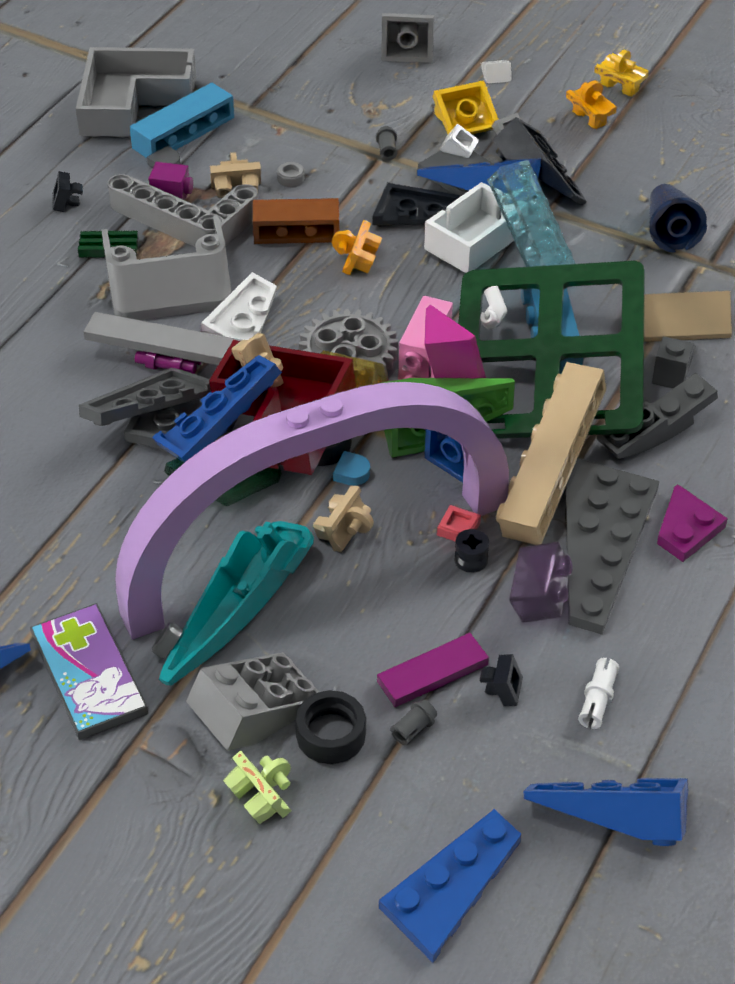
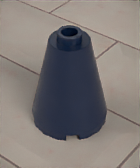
(675, 219)

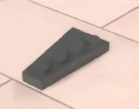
(144, 396)

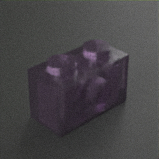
(540, 582)

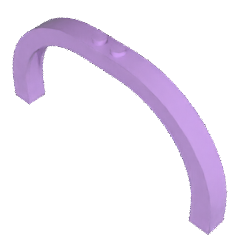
(282, 437)

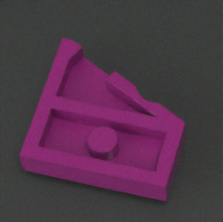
(688, 524)

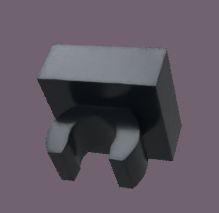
(63, 190)
(503, 680)

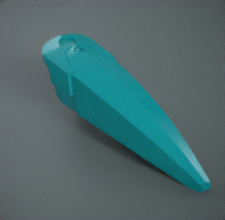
(237, 592)

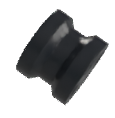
(467, 558)

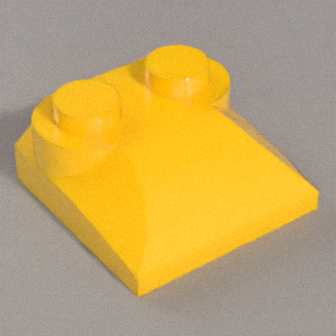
(467, 106)

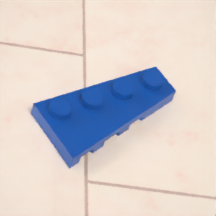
(218, 410)
(441, 891)

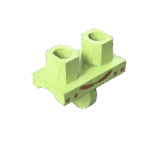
(247, 776)

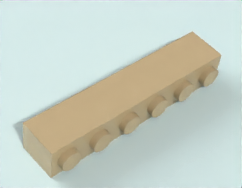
(551, 454)

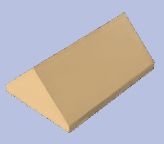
(687, 315)

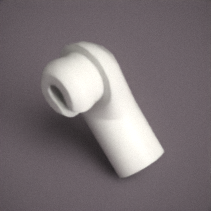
(496, 310)

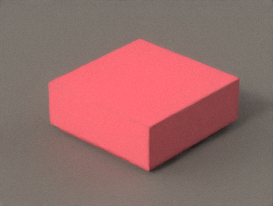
(456, 521)

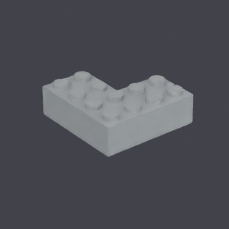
(123, 79)

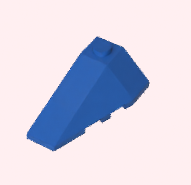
(469, 176)
(646, 810)

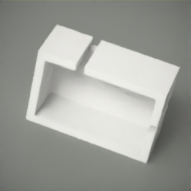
(468, 230)

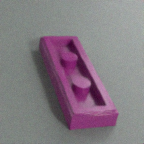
(432, 669)

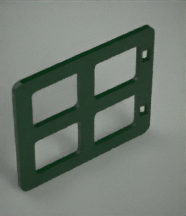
(552, 347)

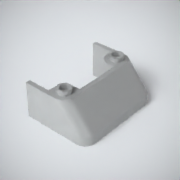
(168, 283)

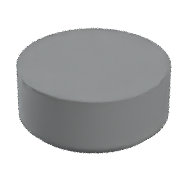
(290, 174)

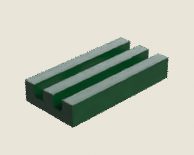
(92, 242)

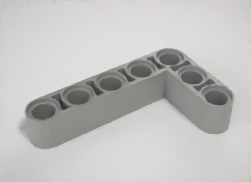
(177, 216)

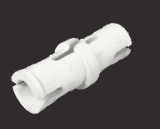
(598, 693)

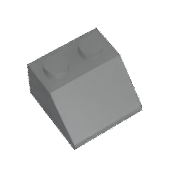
(407, 37)

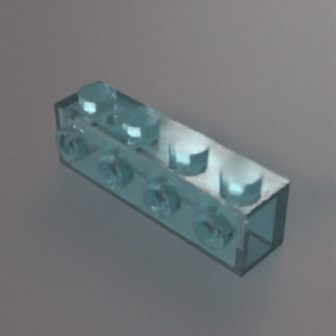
(529, 216)

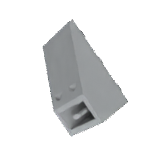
(249, 698)

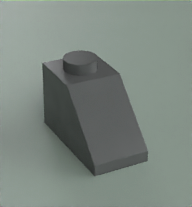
(672, 362)

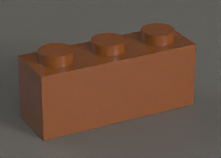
(295, 220)

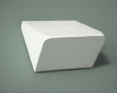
(496, 71)
(459, 142)

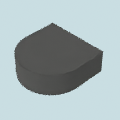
(165, 155)

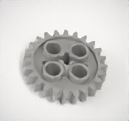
(352, 336)

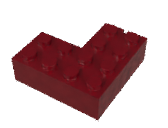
(305, 378)

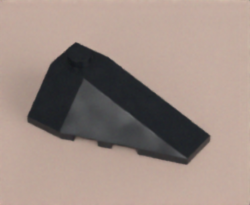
(523, 141)

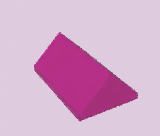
(451, 347)

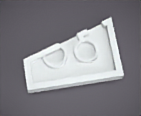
(243, 310)

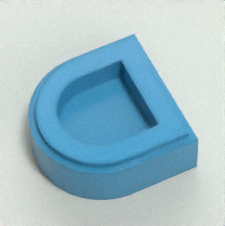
(352, 469)

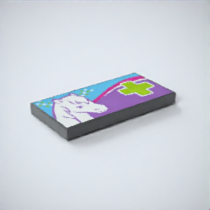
(88, 671)

